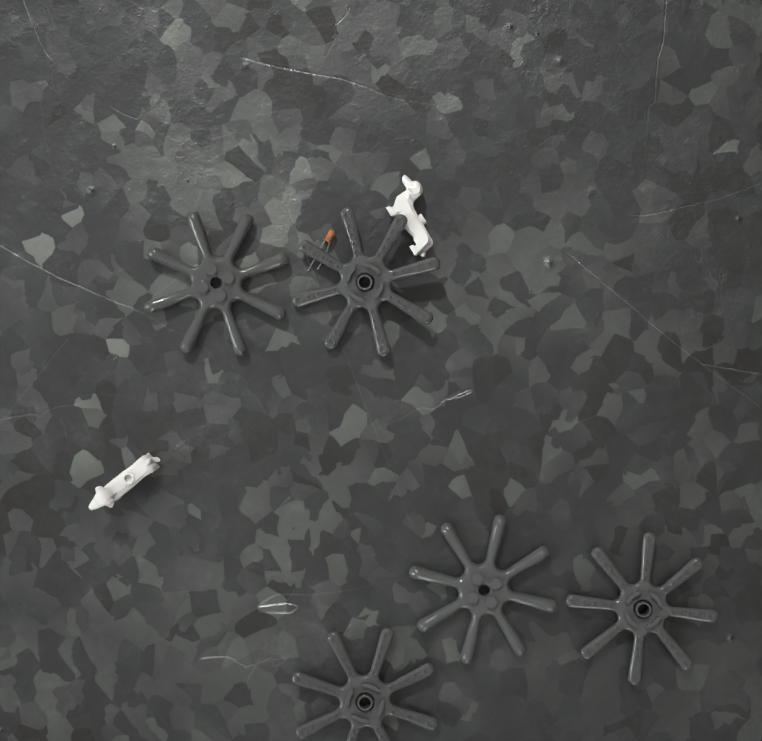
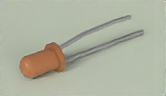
(328, 238)

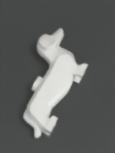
(415, 226)
(124, 482)

